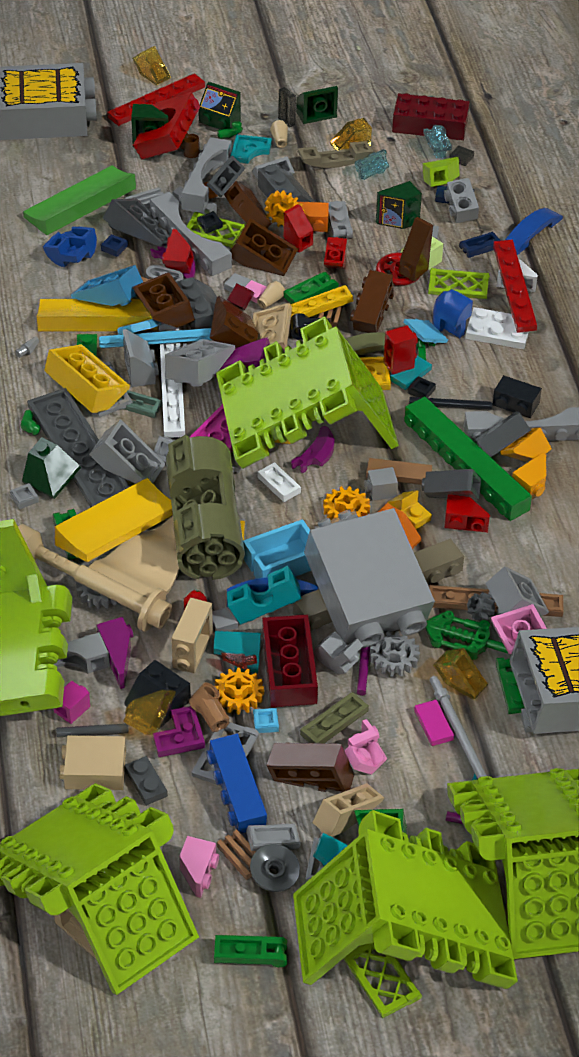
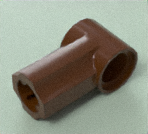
(191, 145)

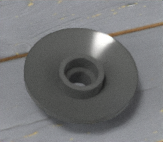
(278, 858)

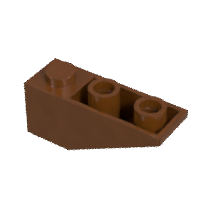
(246, 204)

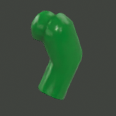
(230, 132)
(28, 424)

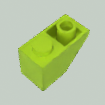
(441, 171)

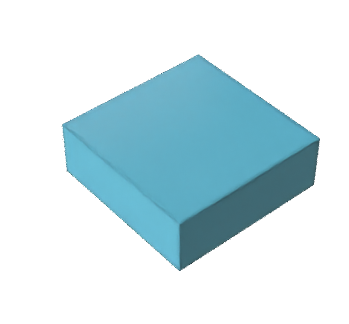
(266, 720)

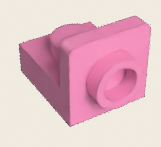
(366, 737)
(367, 759)

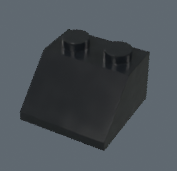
(157, 678)

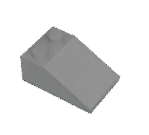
(197, 361)
(126, 454)

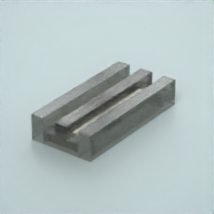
(287, 106)

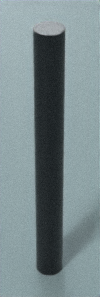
(455, 403)

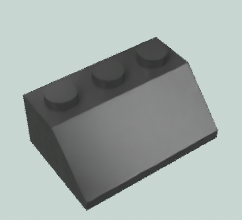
(276, 178)
(201, 300)

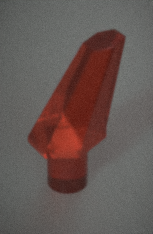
(239, 659)

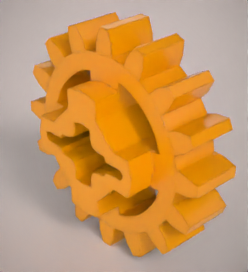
(277, 204)
(346, 500)
(239, 690)

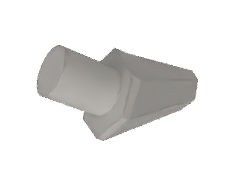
(28, 347)

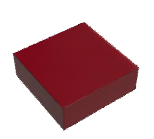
(240, 296)

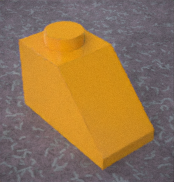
(528, 446)
(532, 475)

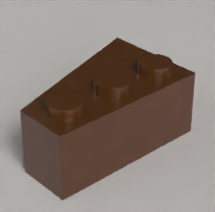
(372, 301)
(311, 764)

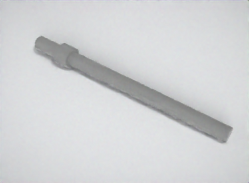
(443, 698)

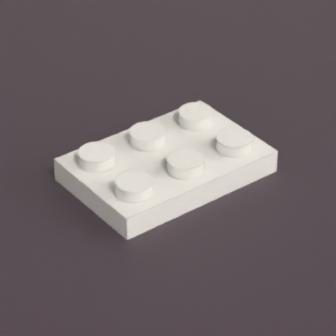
(495, 328)

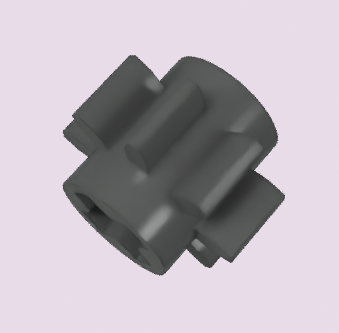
(481, 606)

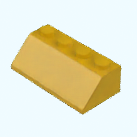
(85, 377)

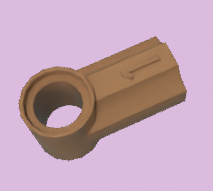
(206, 702)

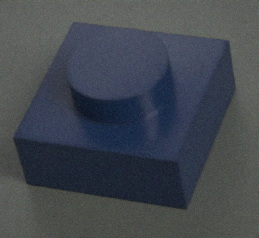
(114, 245)

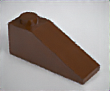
(416, 253)

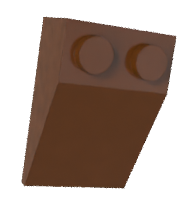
(262, 249)
(232, 325)

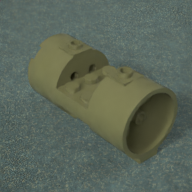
(204, 507)

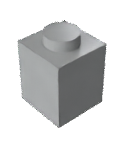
(381, 484)

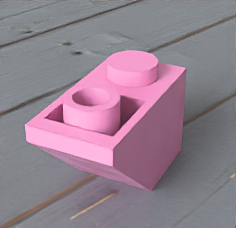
(196, 863)

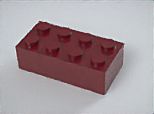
(417, 113)
(289, 661)

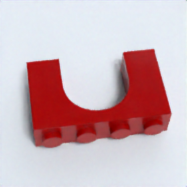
(168, 138)

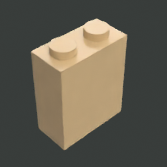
(94, 761)

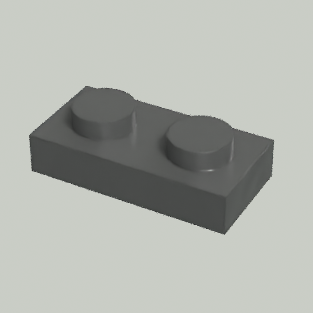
(146, 780)

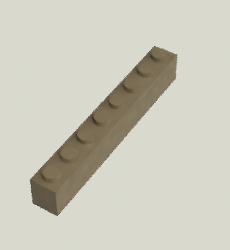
(435, 562)

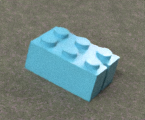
(277, 550)

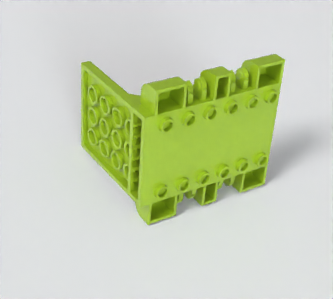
(295, 389)
(29, 629)
(535, 832)
(110, 874)
(408, 902)

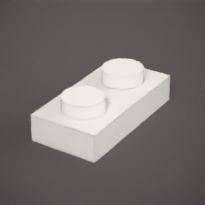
(279, 482)

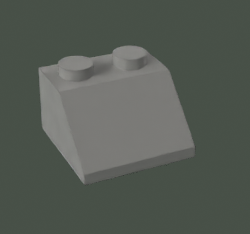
(139, 360)
(514, 591)

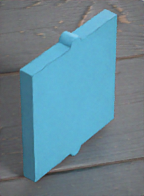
(425, 331)

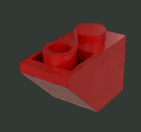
(297, 228)
(178, 253)
(335, 253)
(465, 514)

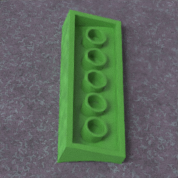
(80, 199)

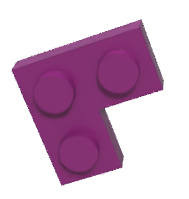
(184, 738)

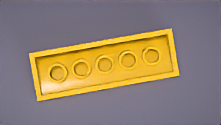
(88, 316)
(113, 521)

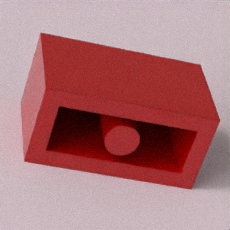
(400, 349)

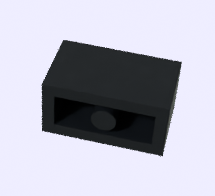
(516, 396)

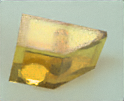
(151, 66)
(353, 131)
(460, 672)
(149, 711)

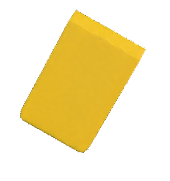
(408, 503)

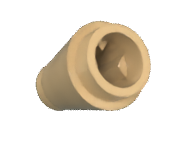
(279, 132)
(271, 294)

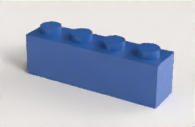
(237, 782)

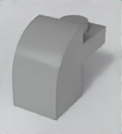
(336, 654)

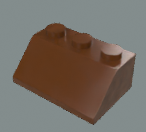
(165, 300)

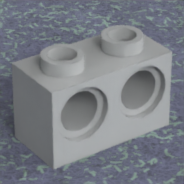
(461, 200)

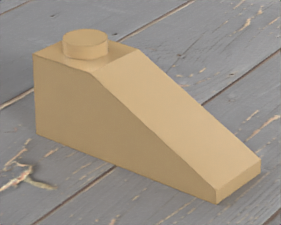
(337, 812)

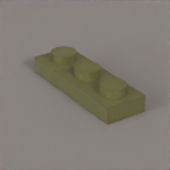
(334, 719)

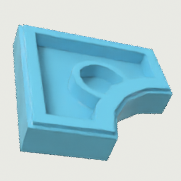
(139, 326)

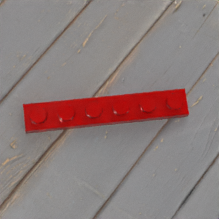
(191, 83)
(515, 286)

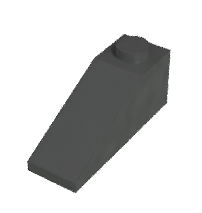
(225, 176)

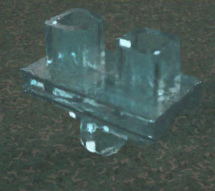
(438, 140)
(372, 164)

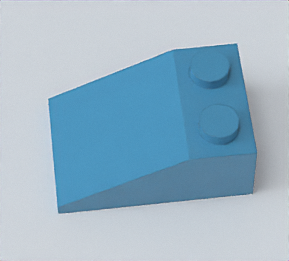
(110, 288)

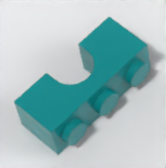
(249, 605)

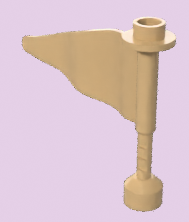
(133, 574)

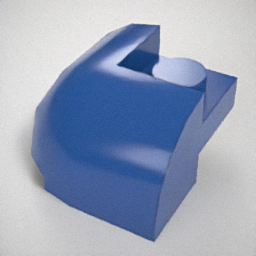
(71, 246)
(451, 312)

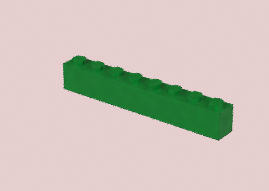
(464, 453)

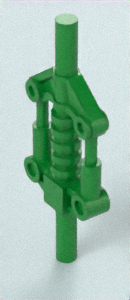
(478, 642)

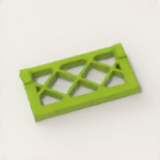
(221, 238)
(468, 292)
(403, 1000)

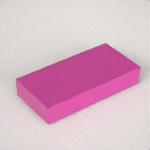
(434, 722)

